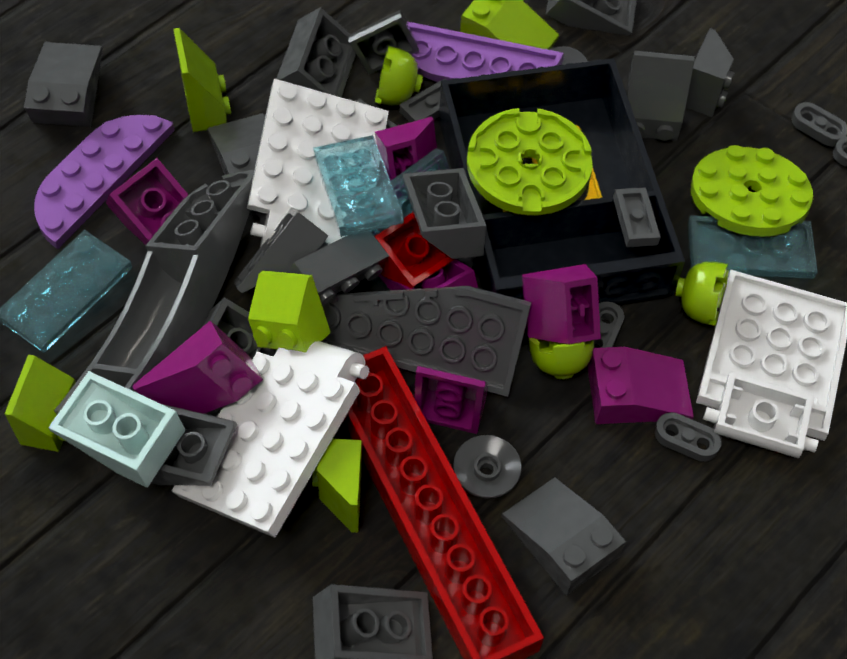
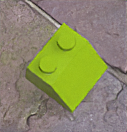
(287, 312)
(34, 401)
(339, 480)

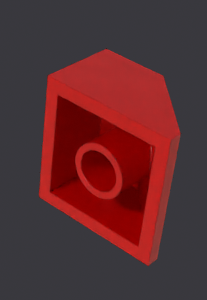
(410, 255)

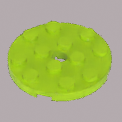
(529, 189)
(722, 190)

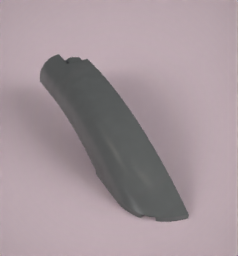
(176, 282)

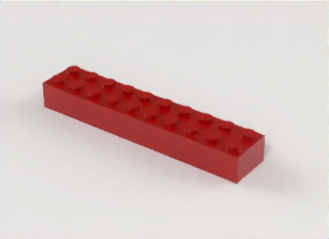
(438, 519)

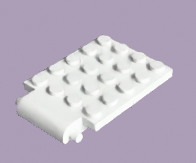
(285, 161)
(774, 365)
(280, 434)

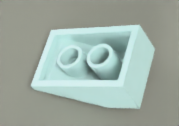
(119, 428)

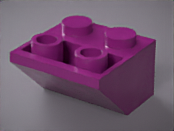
(405, 144)
(563, 305)

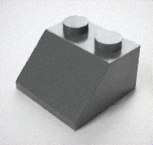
(373, 40)
(710, 76)

